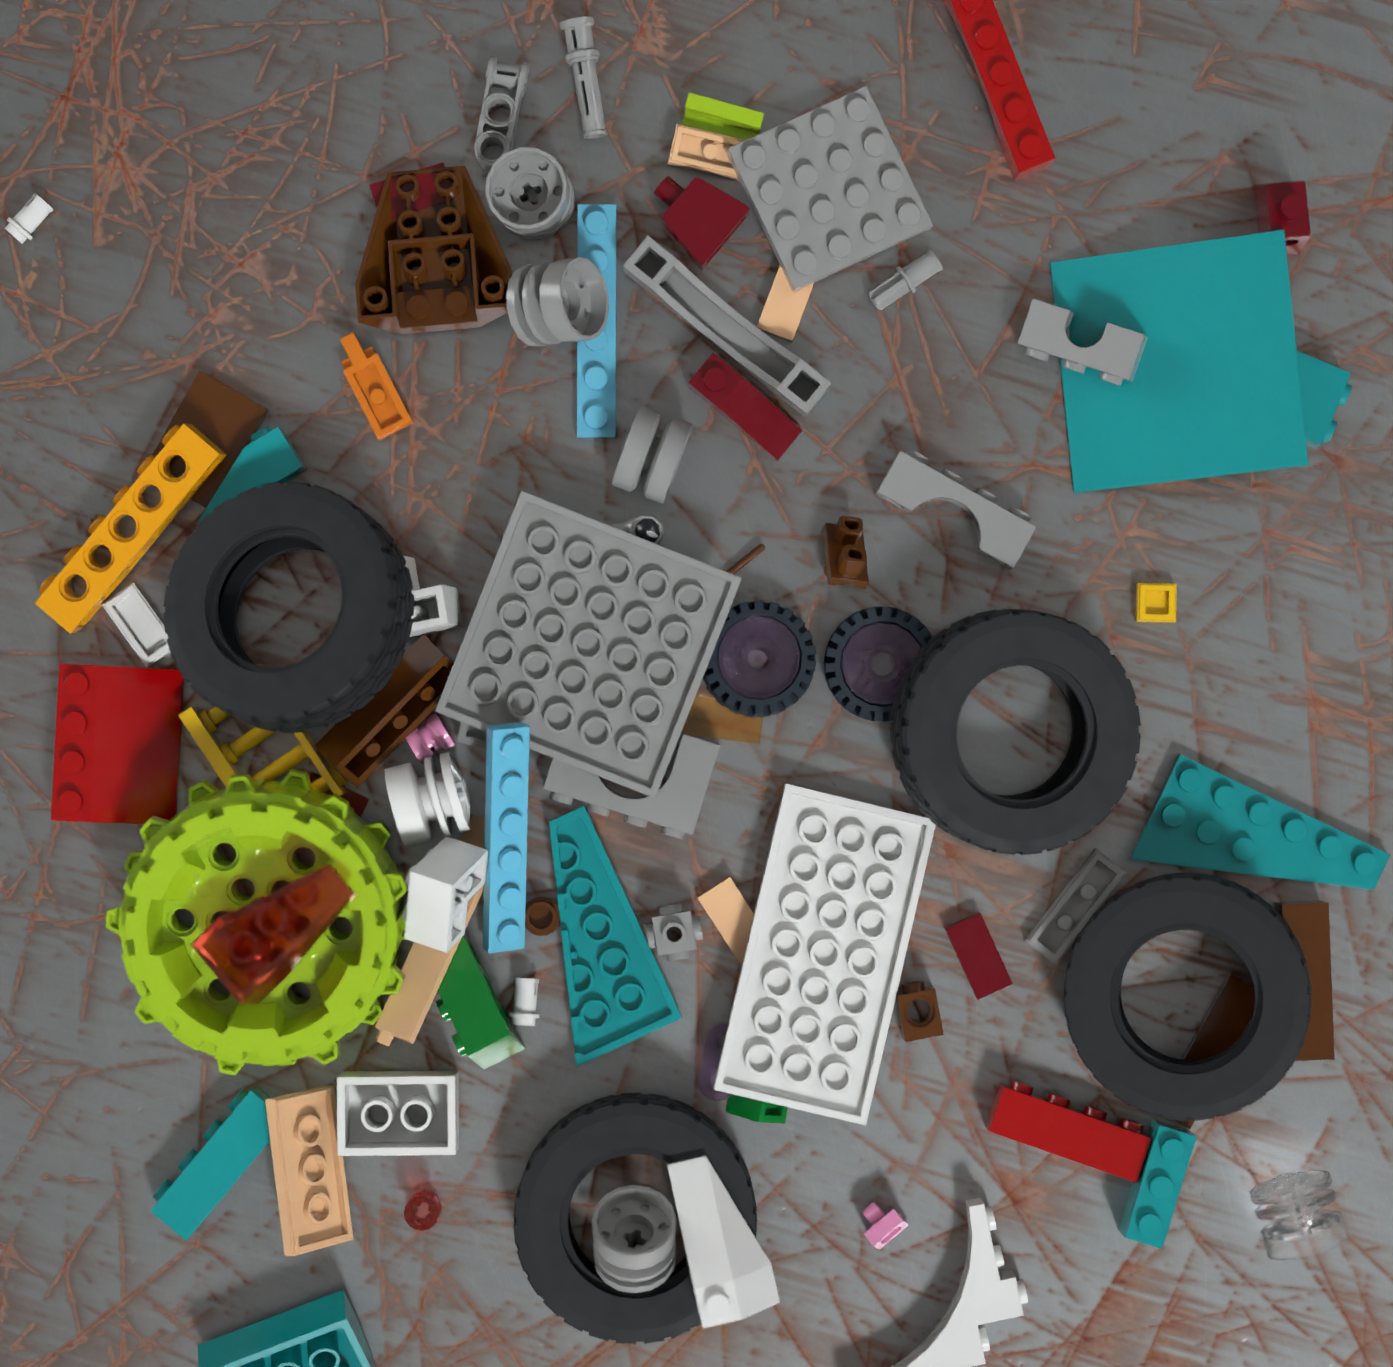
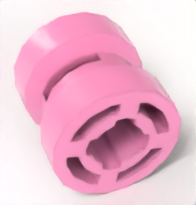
(430, 737)

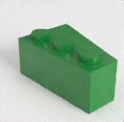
(475, 1010)

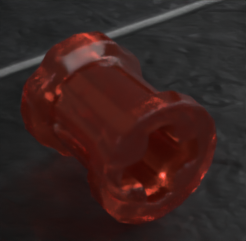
(411, 1212)

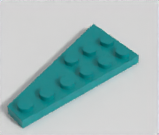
(1229, 827)
(609, 968)

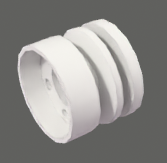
(428, 799)

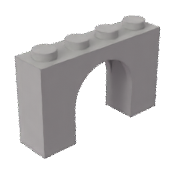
(675, 804)

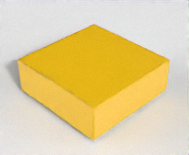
(1155, 602)

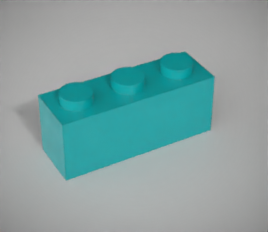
(1158, 1185)

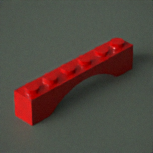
(1004, 86)

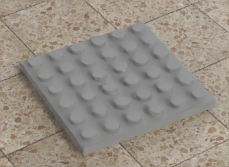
(589, 643)

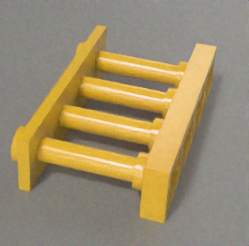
(224, 756)

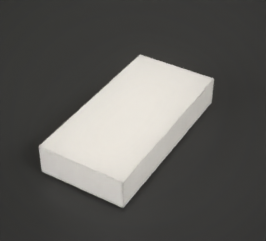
(139, 624)

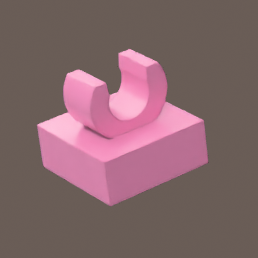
(884, 1226)

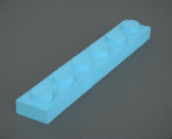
(598, 356)
(506, 836)

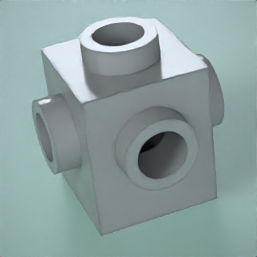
(670, 916)

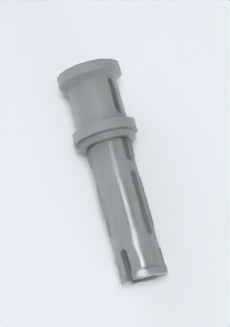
(582, 59)

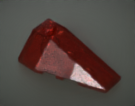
(269, 937)

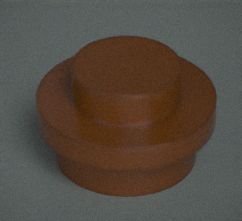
(541, 916)

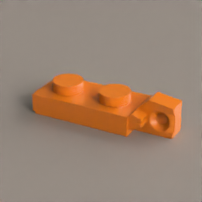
(374, 389)

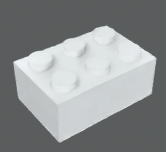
(397, 1113)

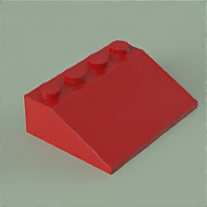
(116, 744)

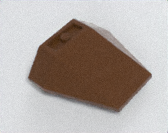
(432, 264)

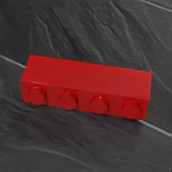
(1068, 1131)

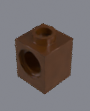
(923, 1028)

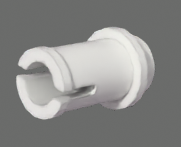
(28, 218)
(525, 1002)

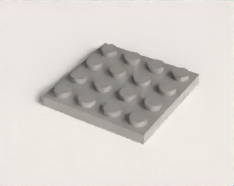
(829, 188)

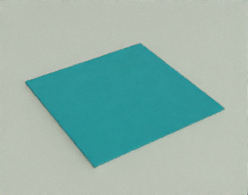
(1216, 369)

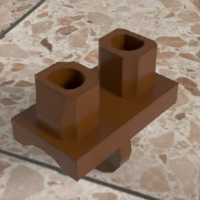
(845, 553)

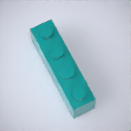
(216, 1167)

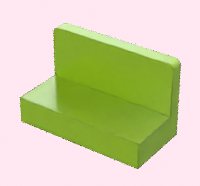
(721, 117)

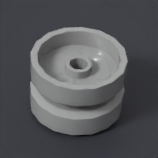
(651, 454)

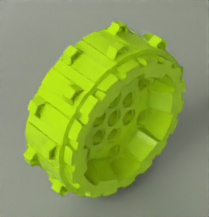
(185, 871)

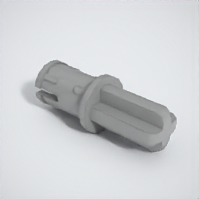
(905, 280)

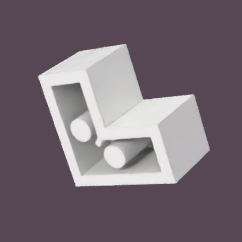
(434, 607)
(440, 893)

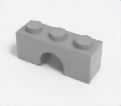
(1114, 354)

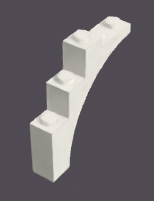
(980, 1299)

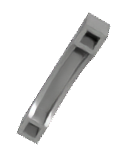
(725, 328)

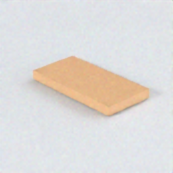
(308, 1171)

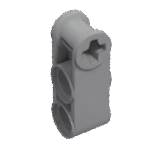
(503, 88)

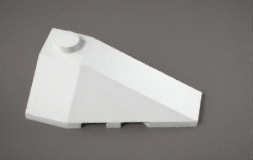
(723, 1256)

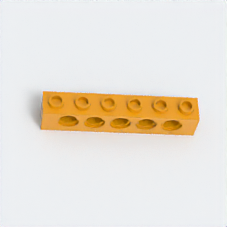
(57, 594)

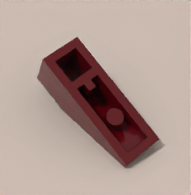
(744, 406)

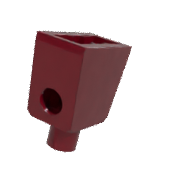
(1284, 208)
(700, 217)

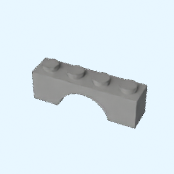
(1000, 532)

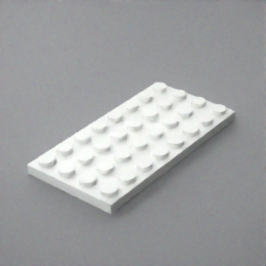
(824, 954)

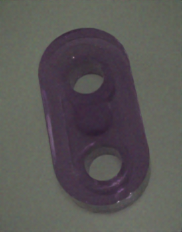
(710, 1063)

